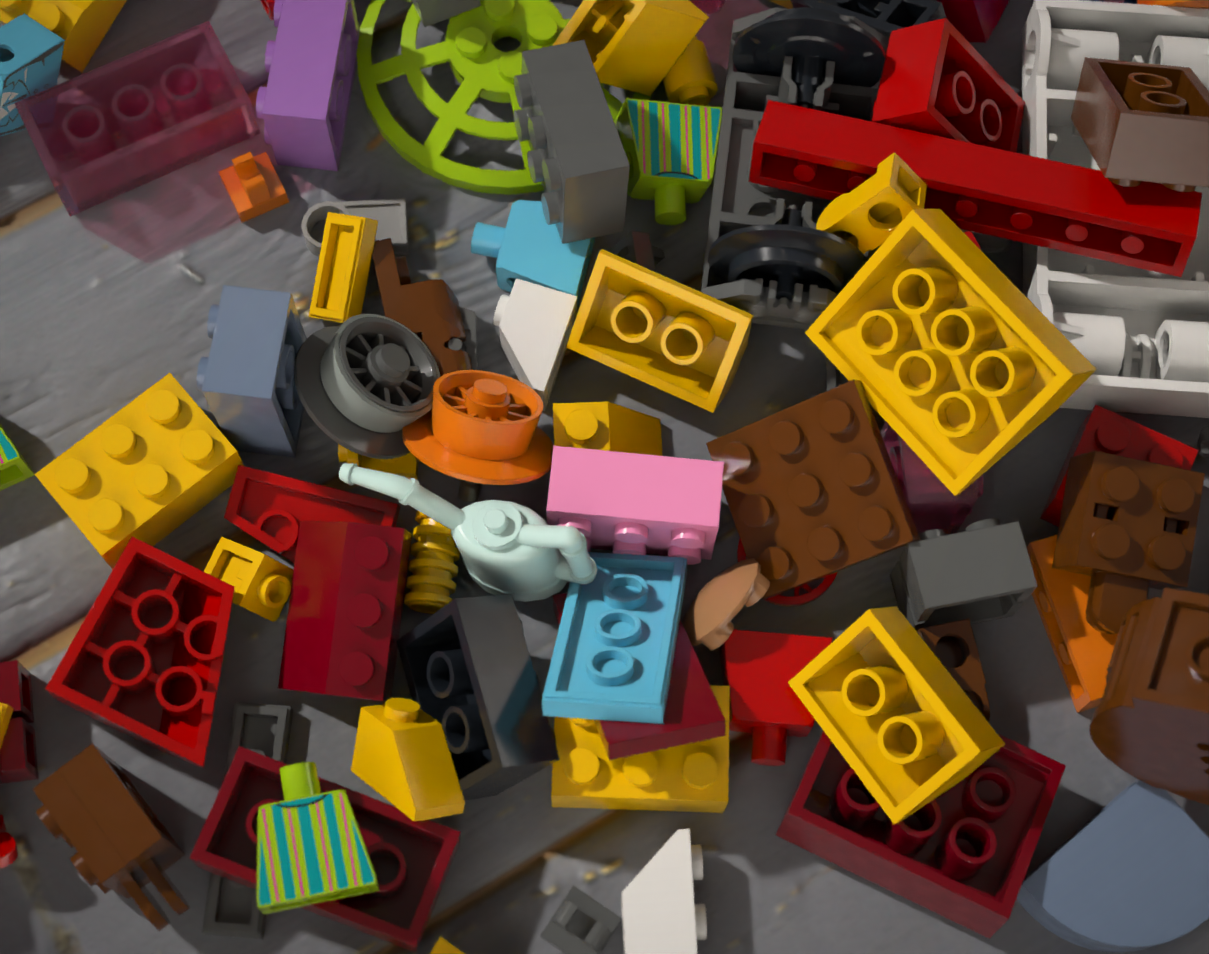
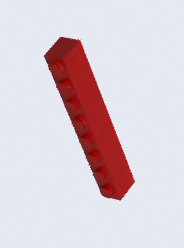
(983, 187)

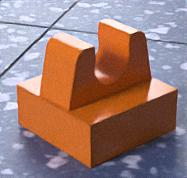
(253, 185)

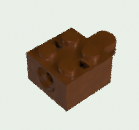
(1127, 529)
(113, 830)

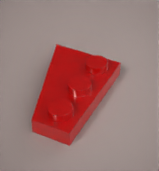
(274, 504)

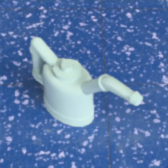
(500, 541)

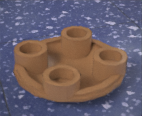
(721, 600)

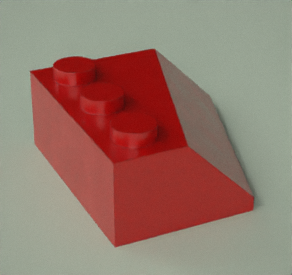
(151, 652)

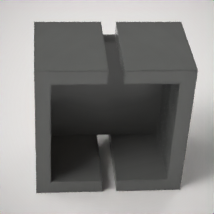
(964, 575)

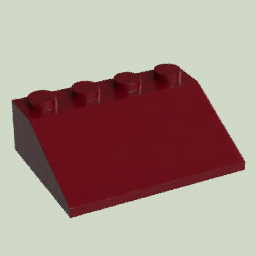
(953, 855)

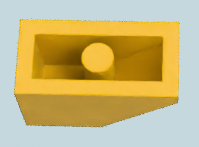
(606, 428)
(407, 760)

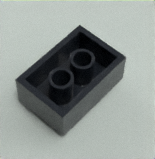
(479, 682)

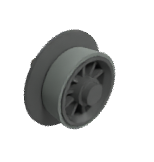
(366, 383)

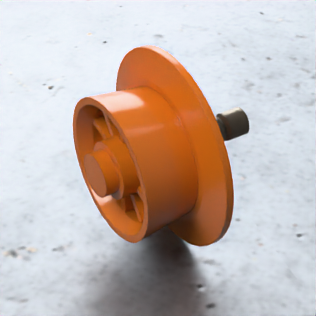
(481, 432)

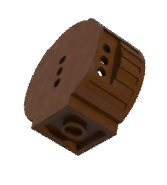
(1158, 695)

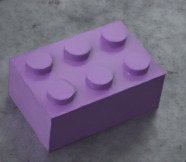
(309, 81)

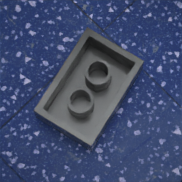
(571, 142)

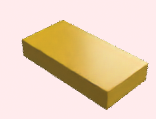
(343, 267)

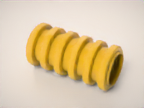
(431, 567)

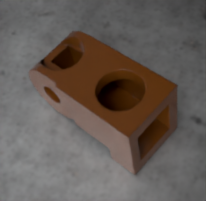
(957, 651)

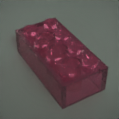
(138, 118)

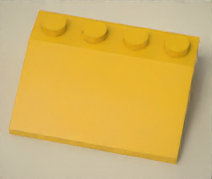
(948, 348)

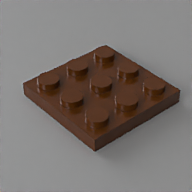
(813, 489)

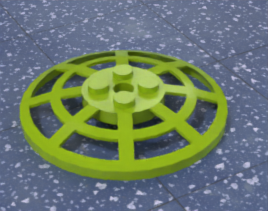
(482, 74)

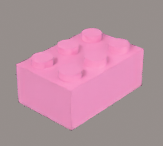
(637, 501)

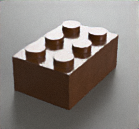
(1144, 122)

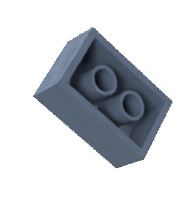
(252, 370)

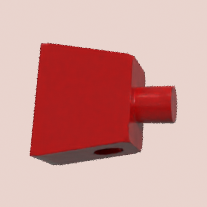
(761, 700)

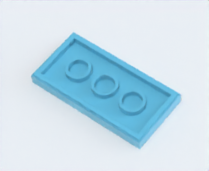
(617, 641)

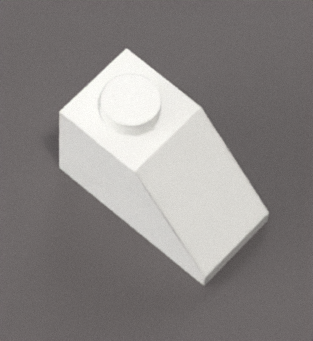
(535, 332)

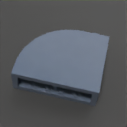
(1124, 876)

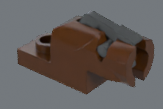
(427, 310)

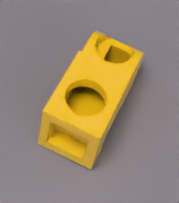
(875, 206)

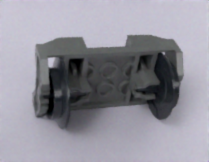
(765, 238)

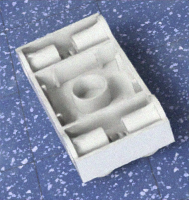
(1129, 322)

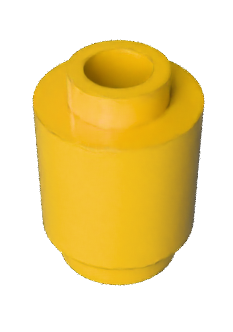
(691, 77)

